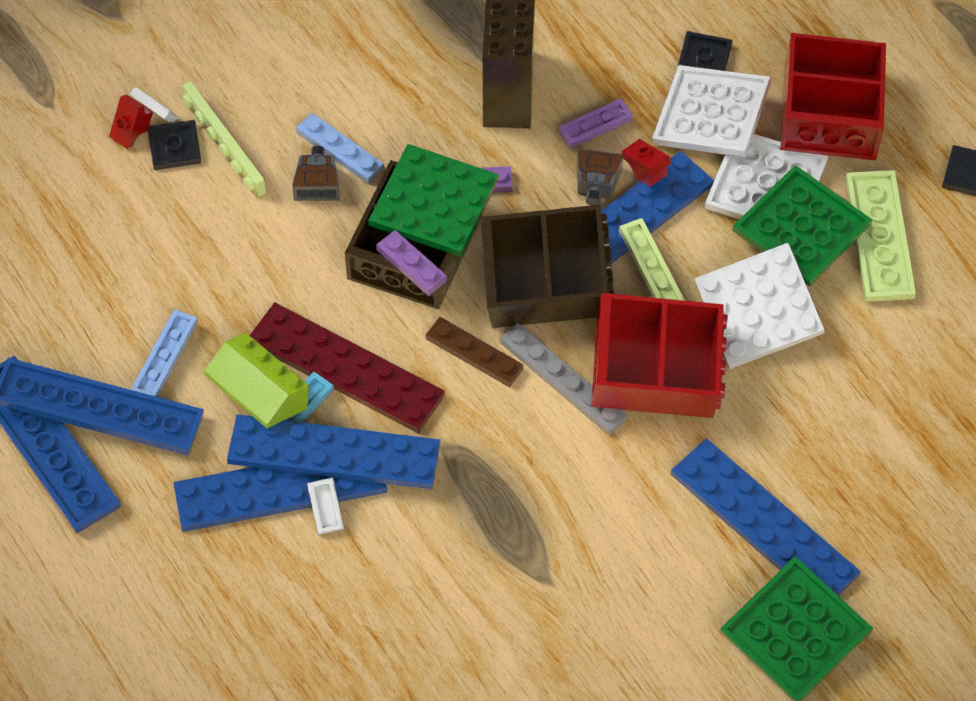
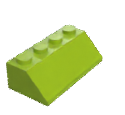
(257, 381)

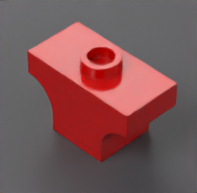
(130, 121)
(646, 162)

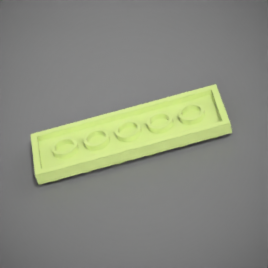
(883, 246)

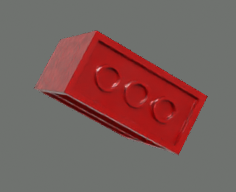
(833, 96)
(659, 355)

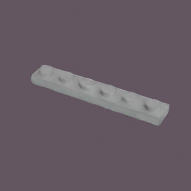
(560, 377)

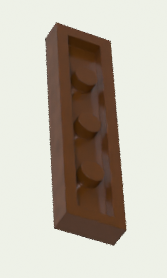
(474, 351)

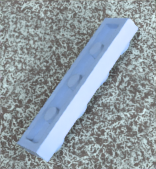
(342, 148)
(165, 353)

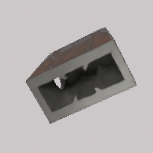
(597, 174)
(316, 177)

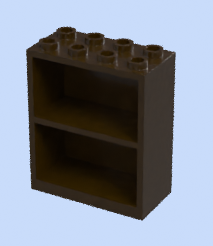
(508, 63)
(546, 265)
(372, 269)

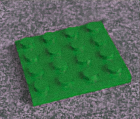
(434, 200)
(806, 217)
(796, 630)

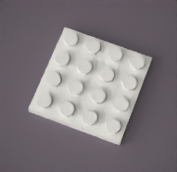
(712, 111)
(747, 179)
(763, 303)

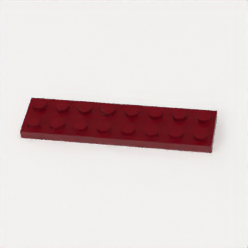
(348, 367)

